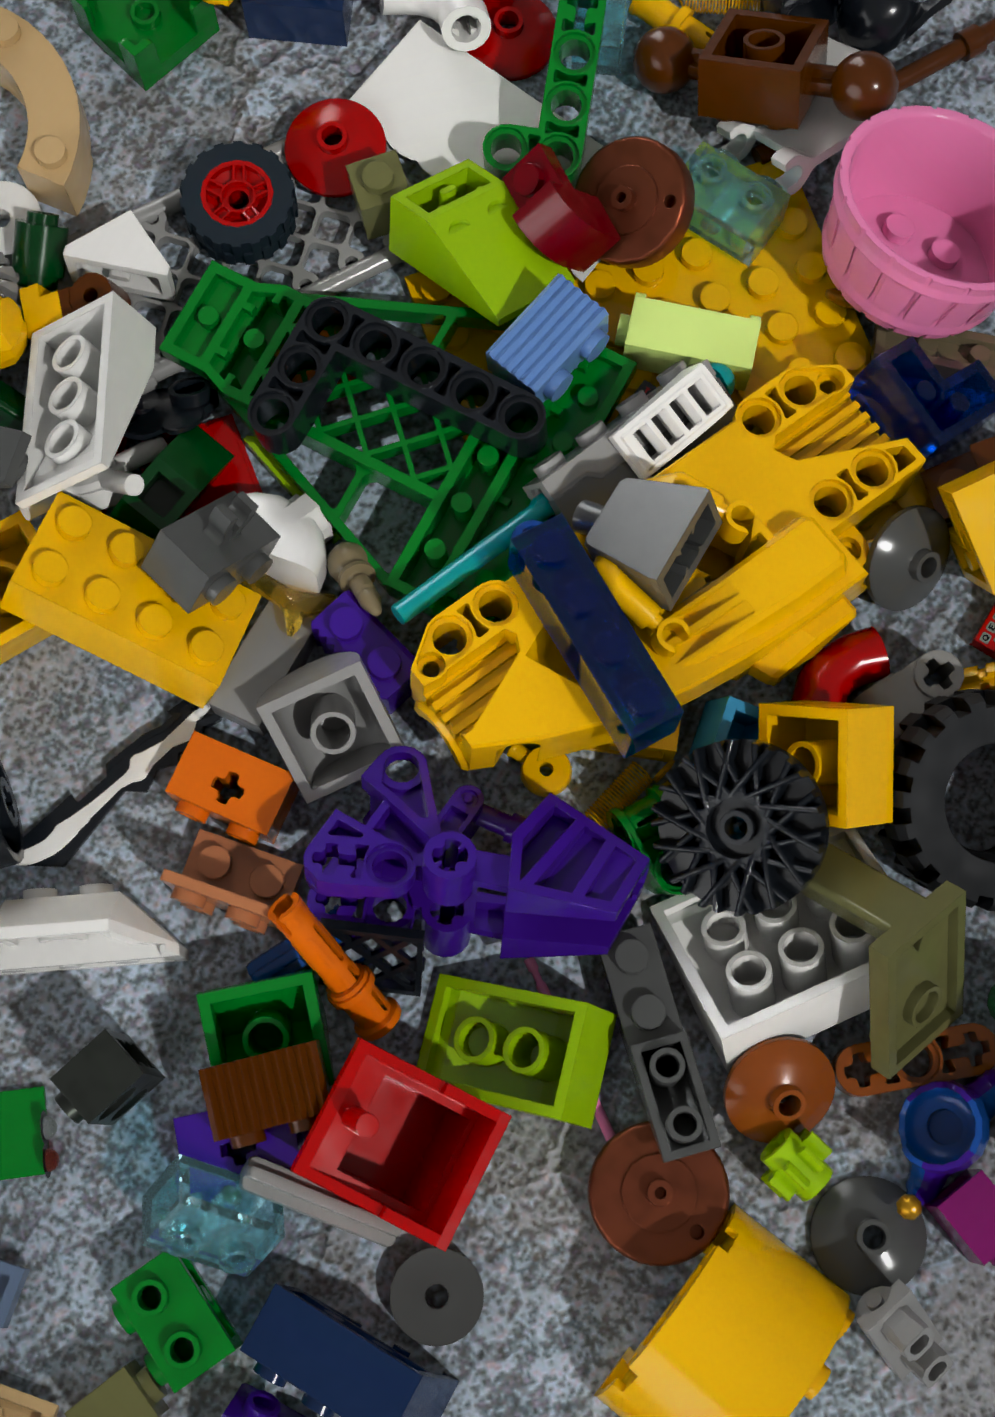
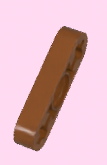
(957, 1067)

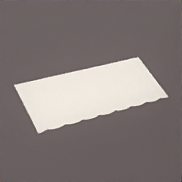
(444, 103)

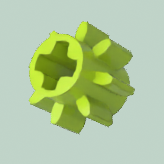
(796, 1164)

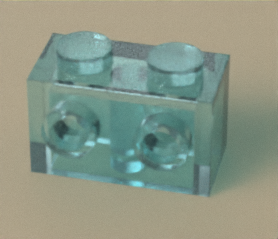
(733, 203)
(208, 1219)

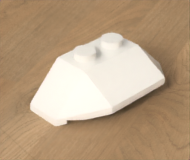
(80, 932)

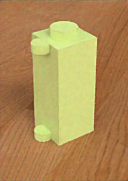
(669, 332)

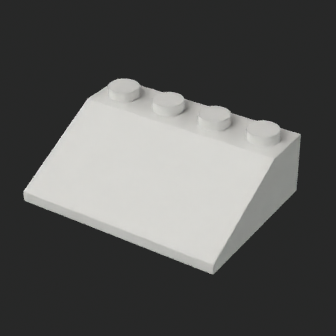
(769, 971)

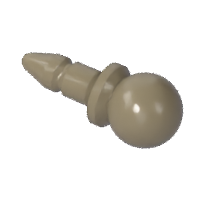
(350, 568)

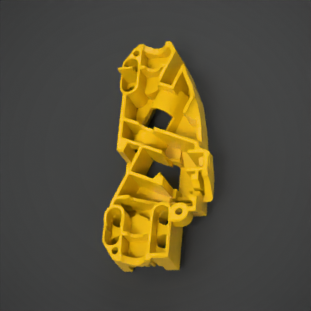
(756, 619)

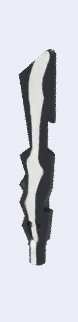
(132, 770)

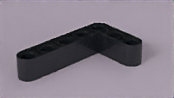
(392, 375)

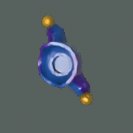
(943, 1133)

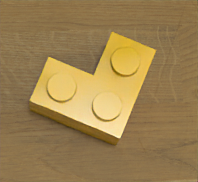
(972, 513)

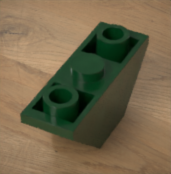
(173, 482)

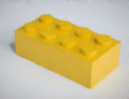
(90, 590)

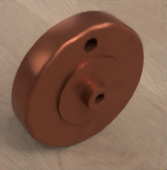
(645, 196)
(653, 1207)

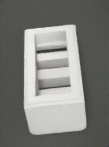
(697, 397)

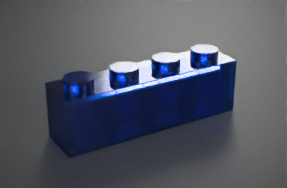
(593, 636)

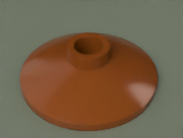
(768, 1075)

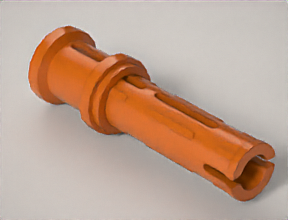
(348, 983)

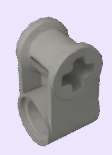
(907, 687)

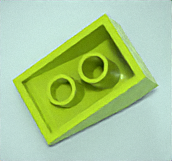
(518, 1048)

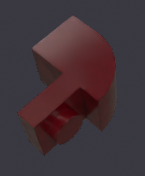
(555, 216)

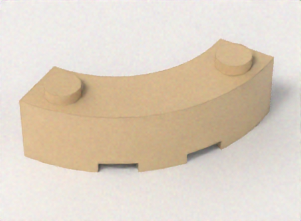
(58, 140)

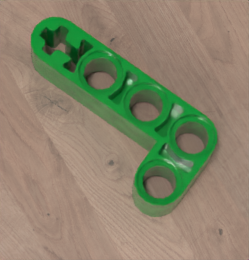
(562, 88)

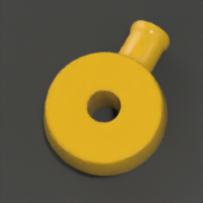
(531, 775)

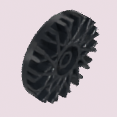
(701, 831)

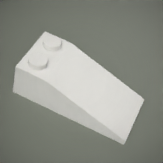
(82, 393)

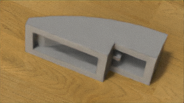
(260, 662)

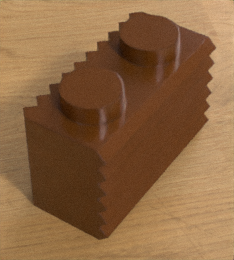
(265, 1093)

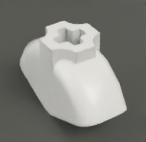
(301, 550)

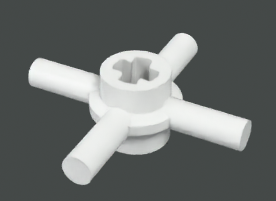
(110, 485)

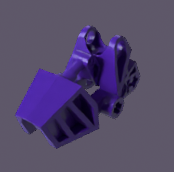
(562, 884)

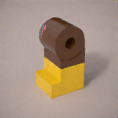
(45, 307)

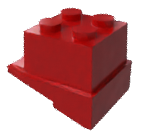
(401, 1143)

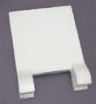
(797, 151)

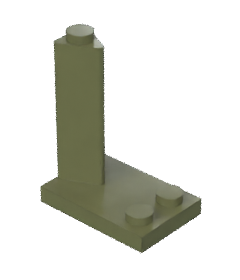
(913, 961)

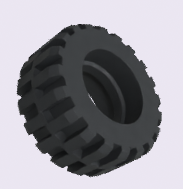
(923, 765)

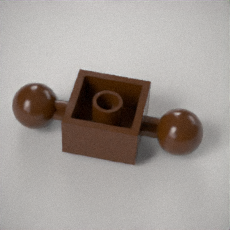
(765, 70)

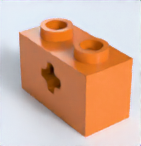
(210, 767)

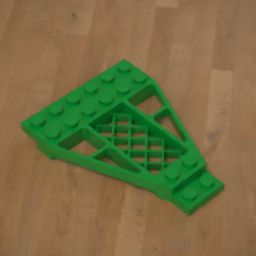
(238, 328)

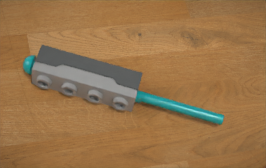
(564, 481)

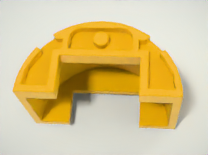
(737, 1336)

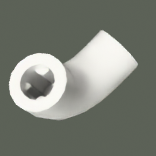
(462, 22)

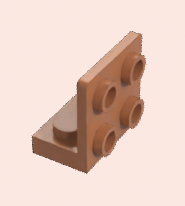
(233, 879)

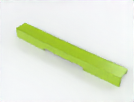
(276, 471)

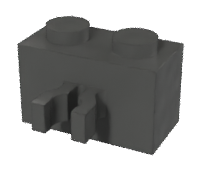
(211, 552)

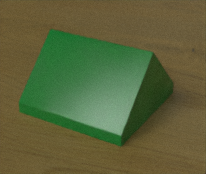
(264, 1018)

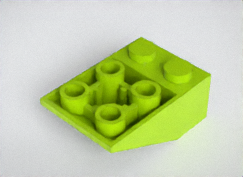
(466, 241)

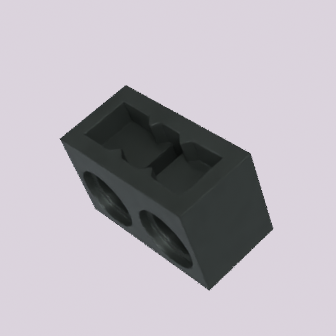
(105, 1079)

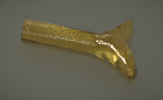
(293, 603)

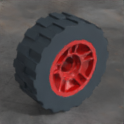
(224, 180)

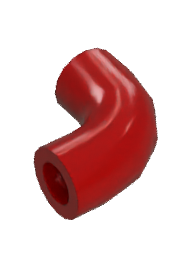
(843, 667)

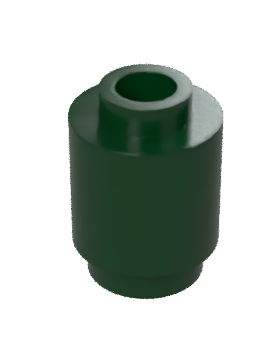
(39, 249)

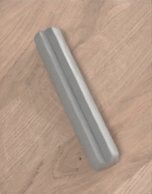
(305, 1197)

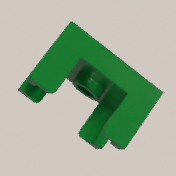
(147, 35)

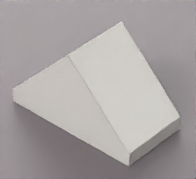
(124, 256)

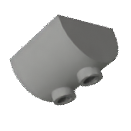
(328, 723)

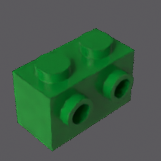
(174, 1319)

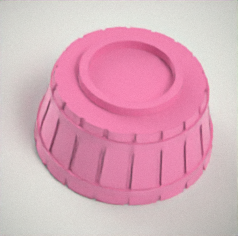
(915, 221)

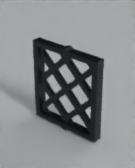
(382, 935)

